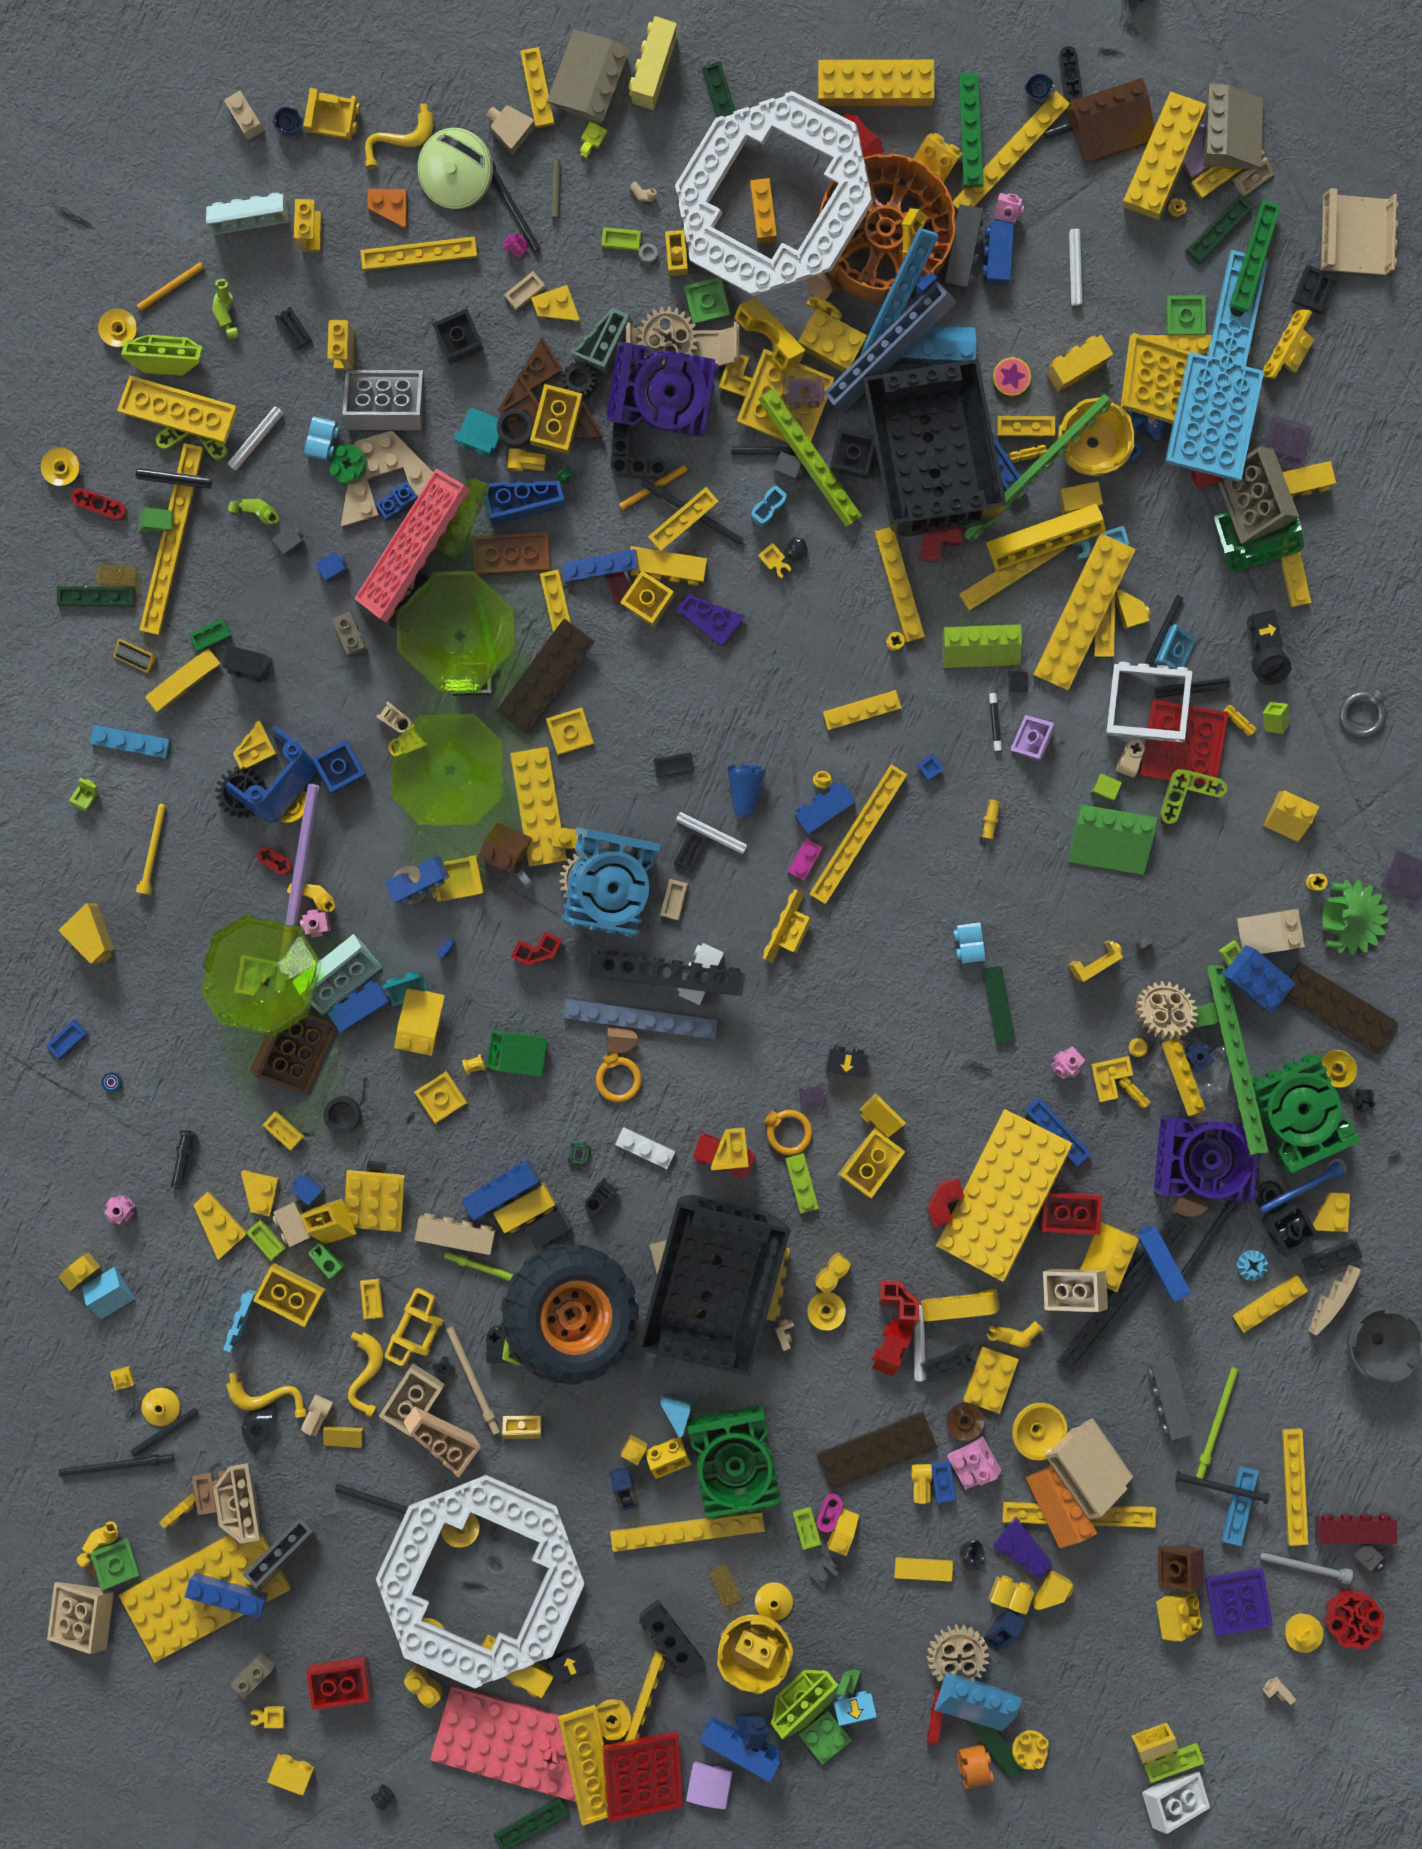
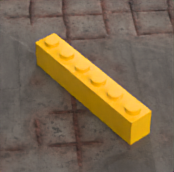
(1046, 537)

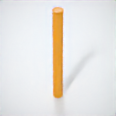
(170, 286)
(661, 482)

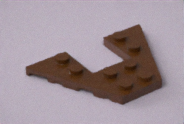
(538, 370)

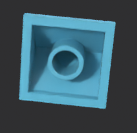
(1175, 648)
(107, 1293)
(677, 1412)

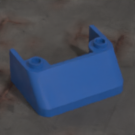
(274, 802)

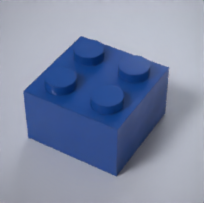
(339, 766)

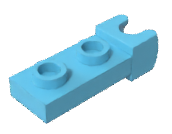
(1118, 534)

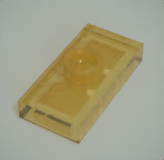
(116, 575)
(725, 1584)

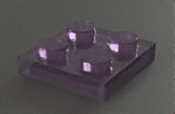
(1404, 876)

